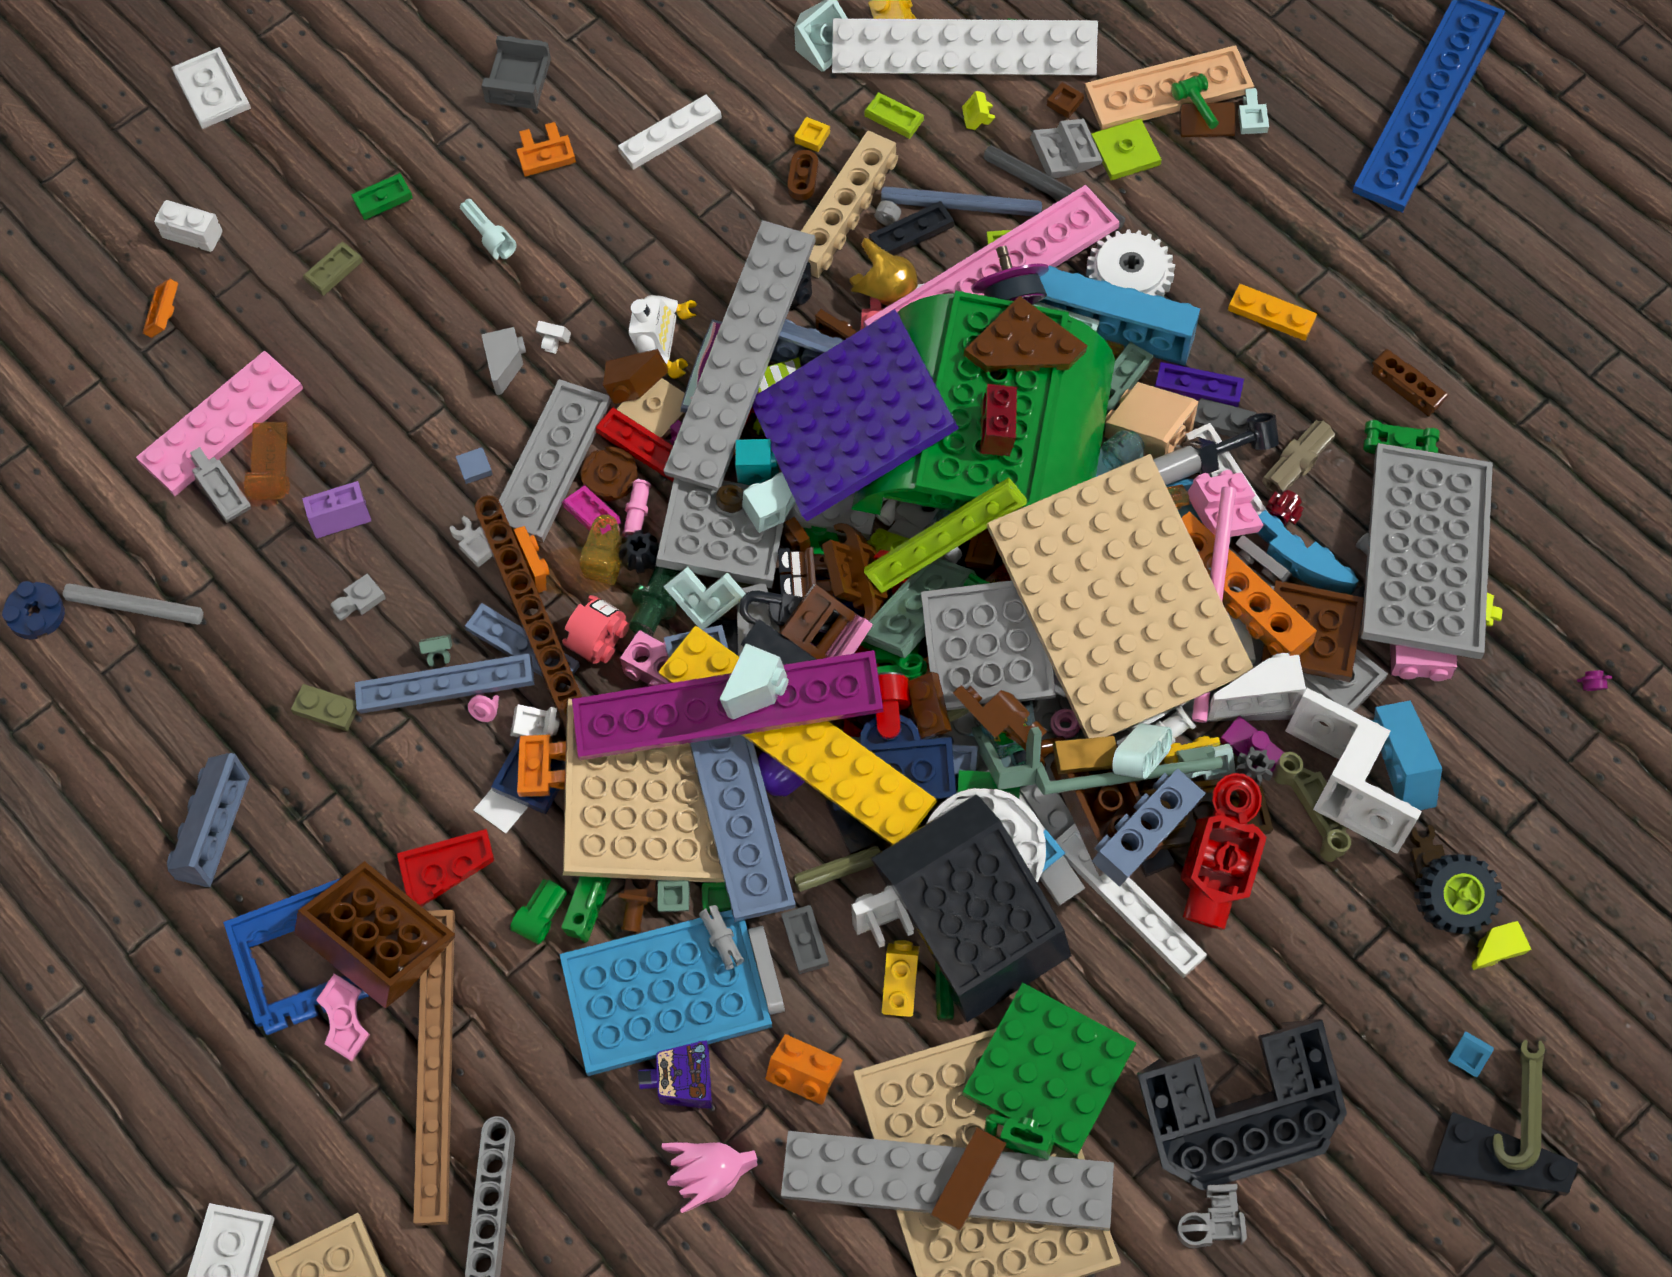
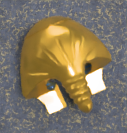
(888, 278)

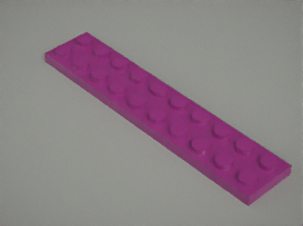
(693, 709)

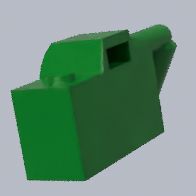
(1021, 1136)

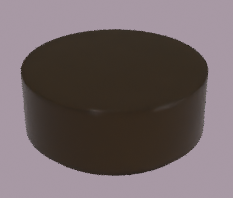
(729, 498)

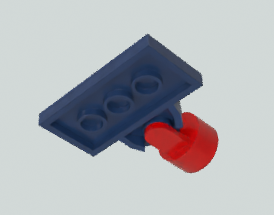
(898, 742)

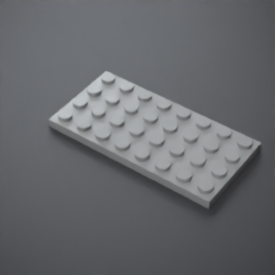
(1428, 551)

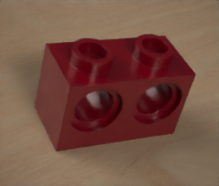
(998, 420)

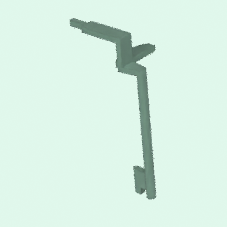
(1034, 772)

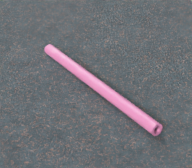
(1217, 574)

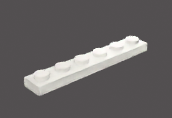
(1135, 908)

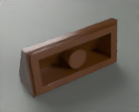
(1194, 125)

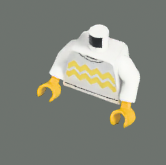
(654, 325)

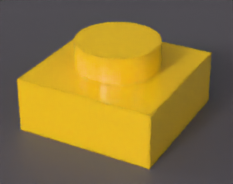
(812, 134)

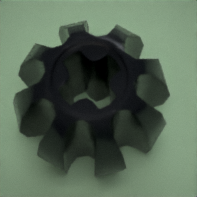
(638, 551)

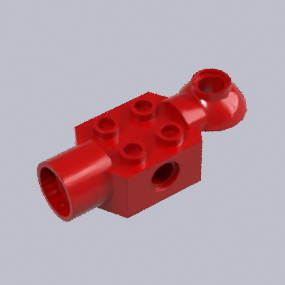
(1223, 853)

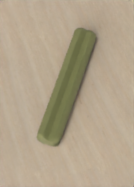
(835, 869)

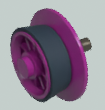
(1013, 281)

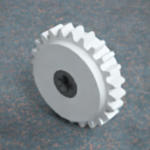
(1132, 262)

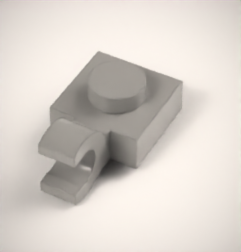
(359, 595)

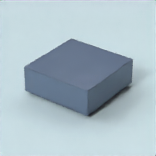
(474, 465)

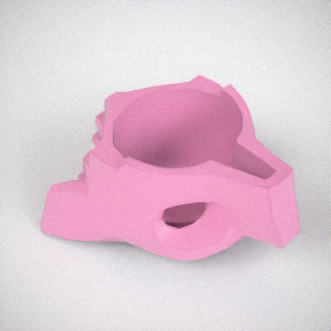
(707, 1170)

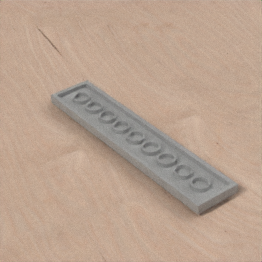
(740, 356)
(915, 1174)

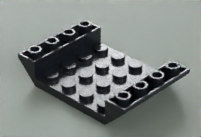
(974, 905)

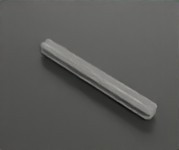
(133, 603)

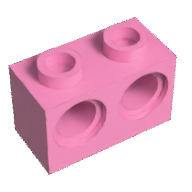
(646, 671)

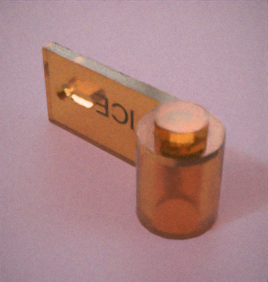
(268, 462)

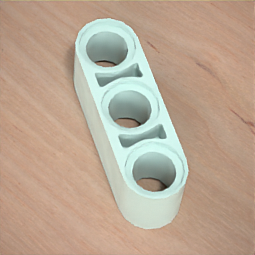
(1142, 751)

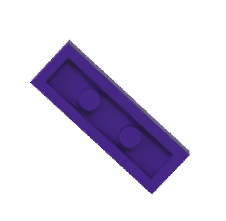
(1200, 384)

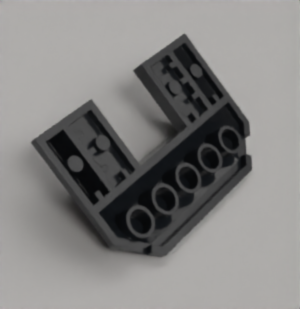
(1254, 1133)

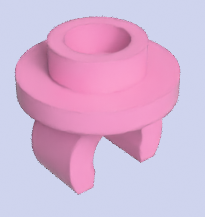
(483, 708)

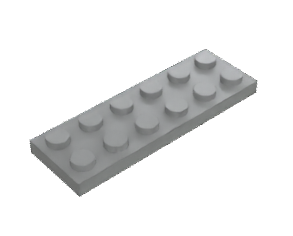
(552, 457)

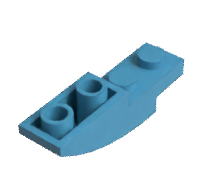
(1311, 564)

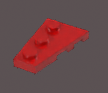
(444, 864)

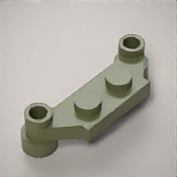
(1308, 788)

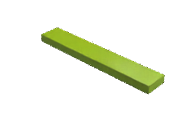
(944, 535)

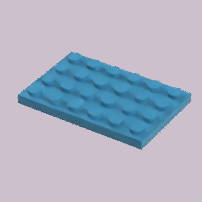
(661, 993)

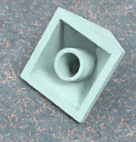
(815, 33)

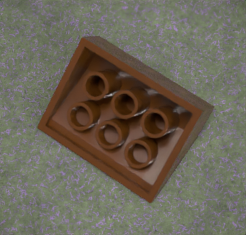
(372, 933)

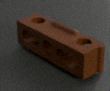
(1408, 382)

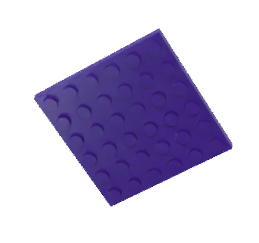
(852, 415)

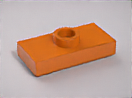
(160, 308)

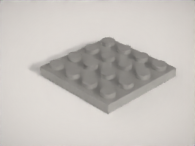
(714, 540)
(986, 642)

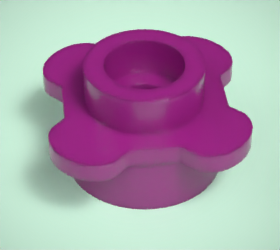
(1594, 681)

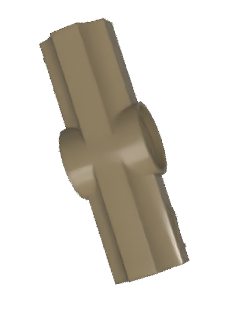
(1298, 457)

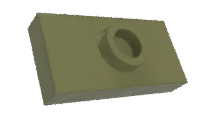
(332, 268)

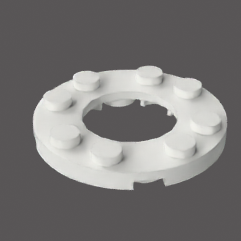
(1017, 819)

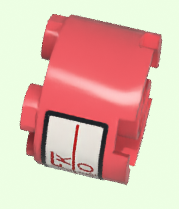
(595, 630)

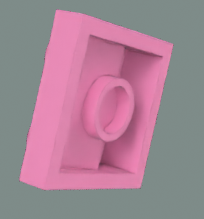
(1205, 499)

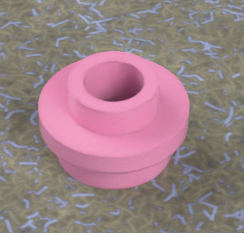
(1064, 715)

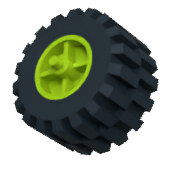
(1458, 893)

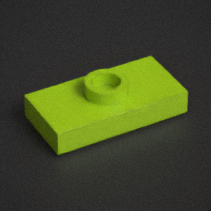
(894, 115)

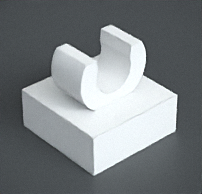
(552, 335)

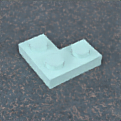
(703, 603)

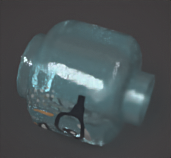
(1122, 449)

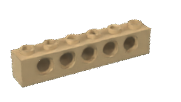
(853, 186)

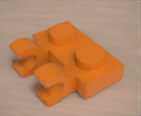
(546, 154)
(535, 765)

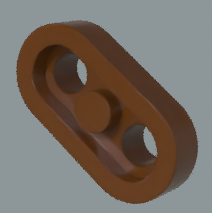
(803, 177)

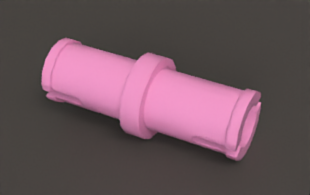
(636, 508)

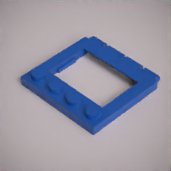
(258, 928)

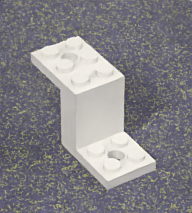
(1347, 795)

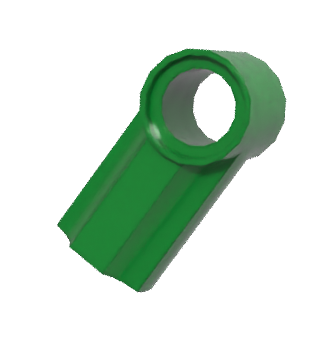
(535, 919)

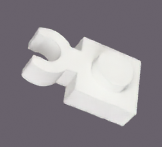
(472, 542)

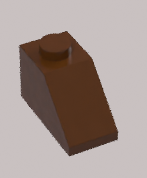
(633, 375)

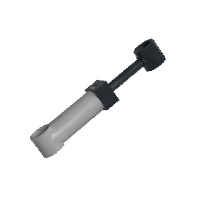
(1201, 455)

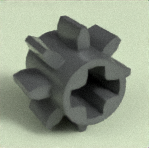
(1256, 758)

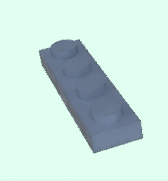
(508, 637)

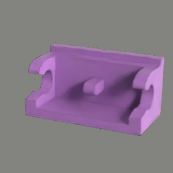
(336, 509)

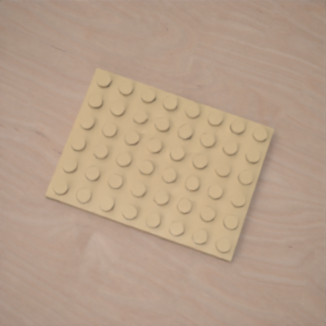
(1120, 598)
(923, 1103)

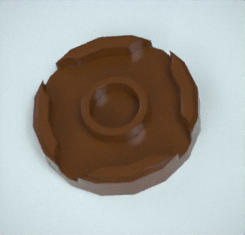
(609, 473)

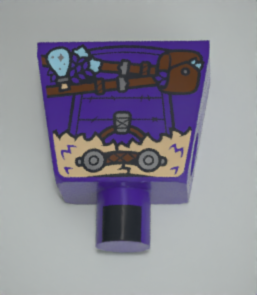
(681, 1076)

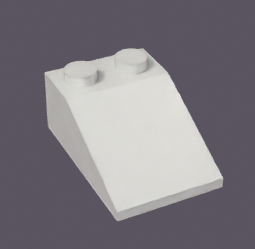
(1267, 688)

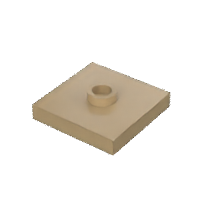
(656, 408)

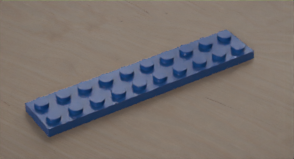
(1428, 103)

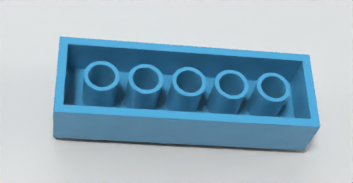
(1126, 314)

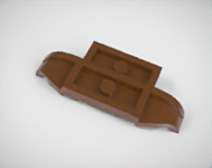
(846, 570)

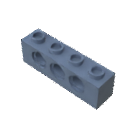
(1121, 863)

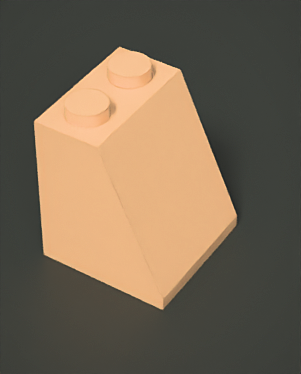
(1155, 415)

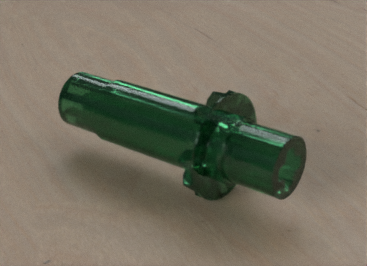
(653, 602)

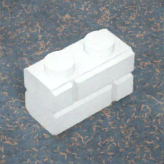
(188, 225)

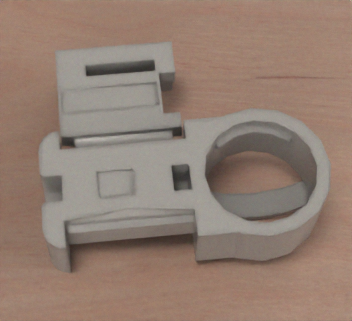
(1223, 1220)

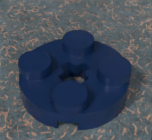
(27, 596)

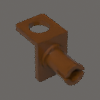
(635, 901)

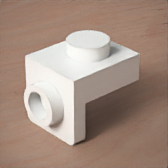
(534, 721)

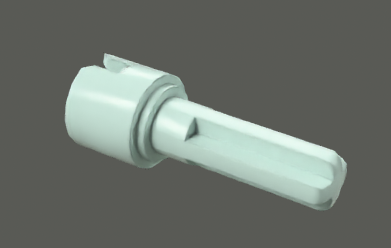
(494, 238)

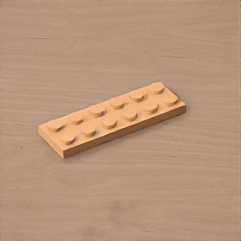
(1148, 90)

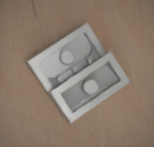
(1066, 148)

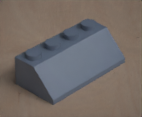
(802, 343)
(208, 820)

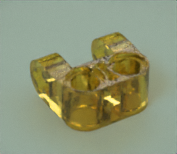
(600, 555)

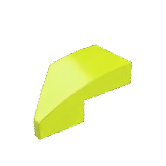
(1500, 944)

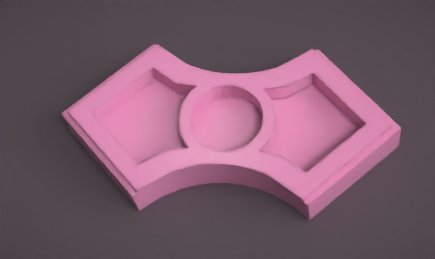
(345, 1031)

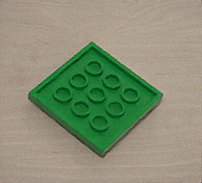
(1049, 1068)

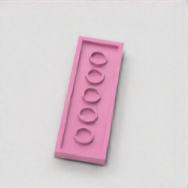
(220, 421)

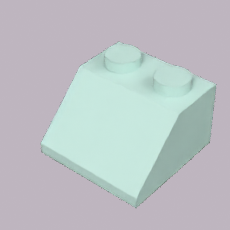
(754, 682)

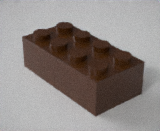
(1100, 809)

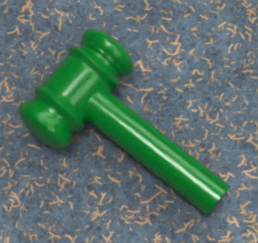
(1192, 88)

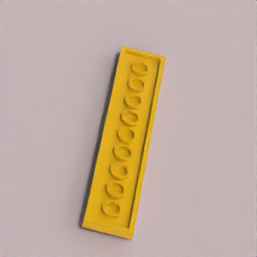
(818, 752)

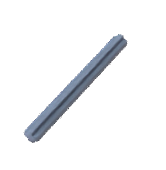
(962, 201)

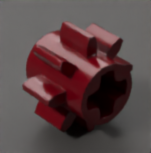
(1285, 506)

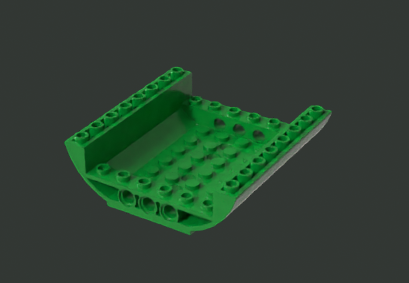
(1056, 413)

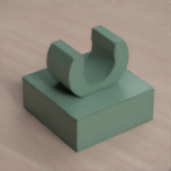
(436, 645)

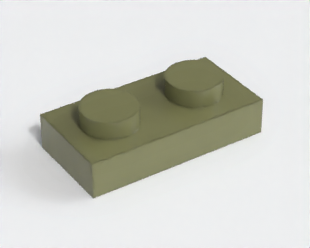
(324, 707)

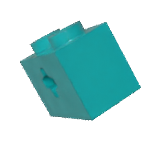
(755, 461)

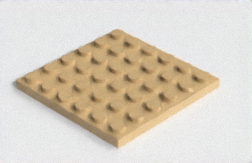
(636, 815)

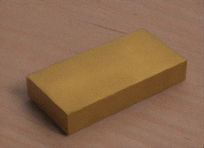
(1084, 754)

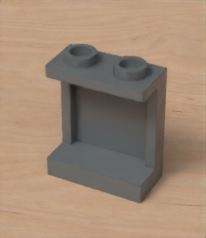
(517, 72)

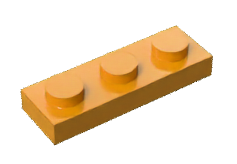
(1272, 312)

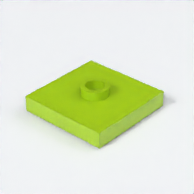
(1126, 149)

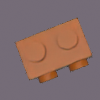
(537, 567)
(803, 1069)

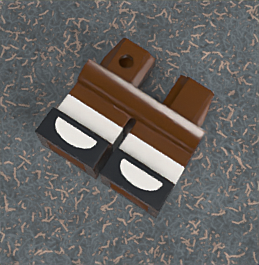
(799, 571)

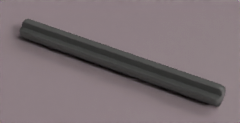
(1034, 176)

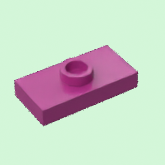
(587, 507)

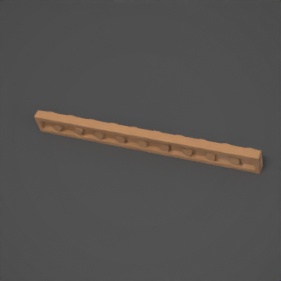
(434, 1085)

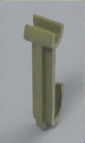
(1530, 1112)

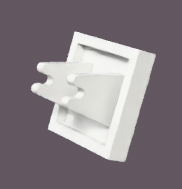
(876, 910)

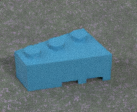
(1409, 756)

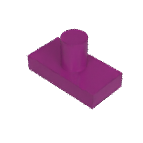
(1244, 736)

